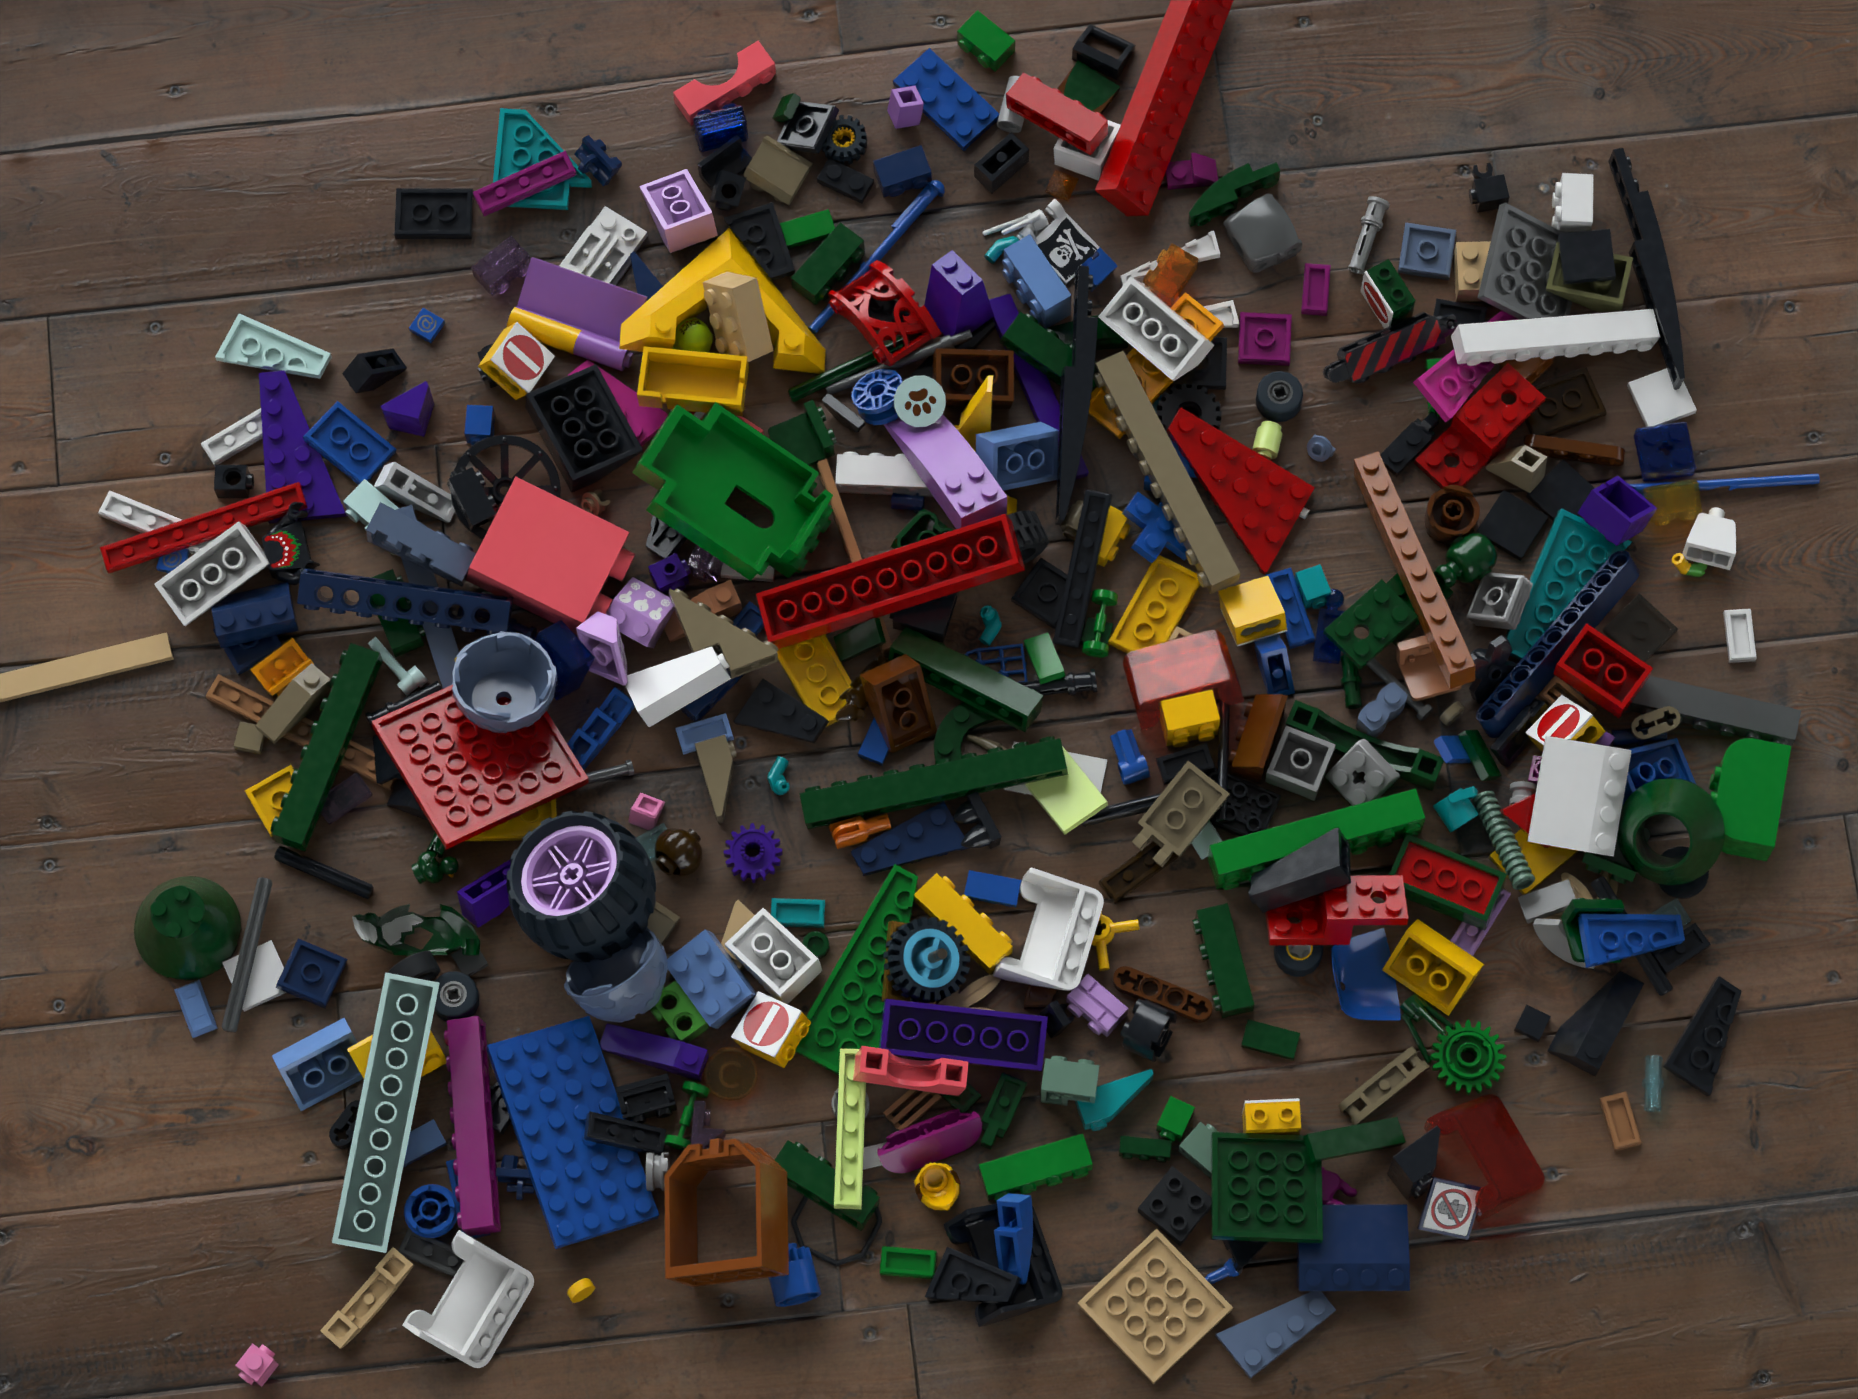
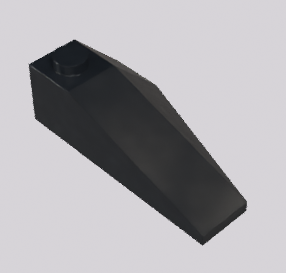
(1594, 1027)

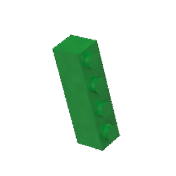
(1036, 1167)

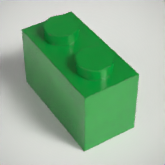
(985, 41)

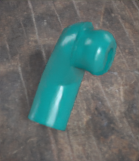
(998, 248)
(992, 624)
(776, 778)

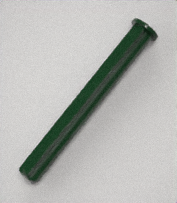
(840, 372)

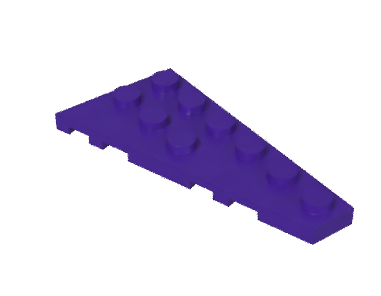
(287, 455)

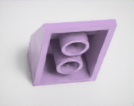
(679, 211)

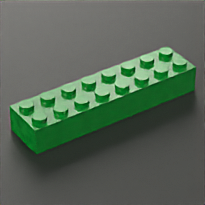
(1362, 825)

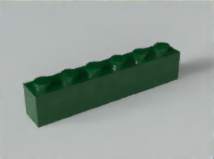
(970, 680)

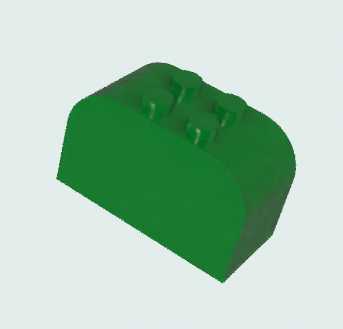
(1750, 795)

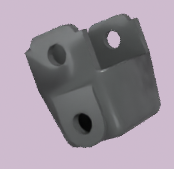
(1263, 234)

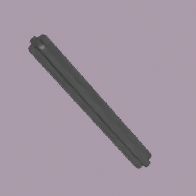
(247, 955)

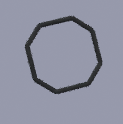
(832, 1261)

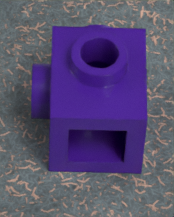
(670, 574)

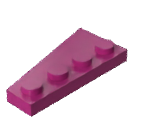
(642, 420)

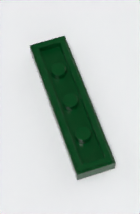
(1354, 1139)

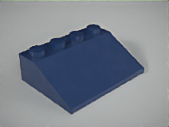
(1360, 1250)

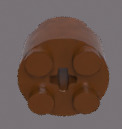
(1453, 500)

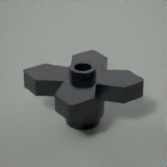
(1490, 667)

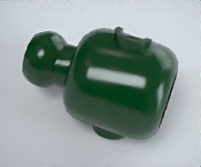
(1466, 560)

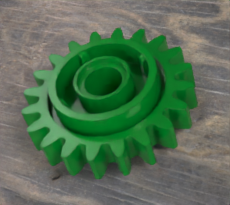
(1463, 1073)

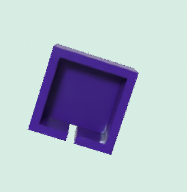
(1617, 510)

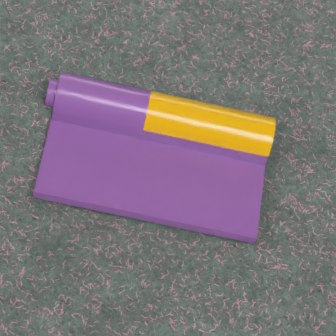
(575, 313)

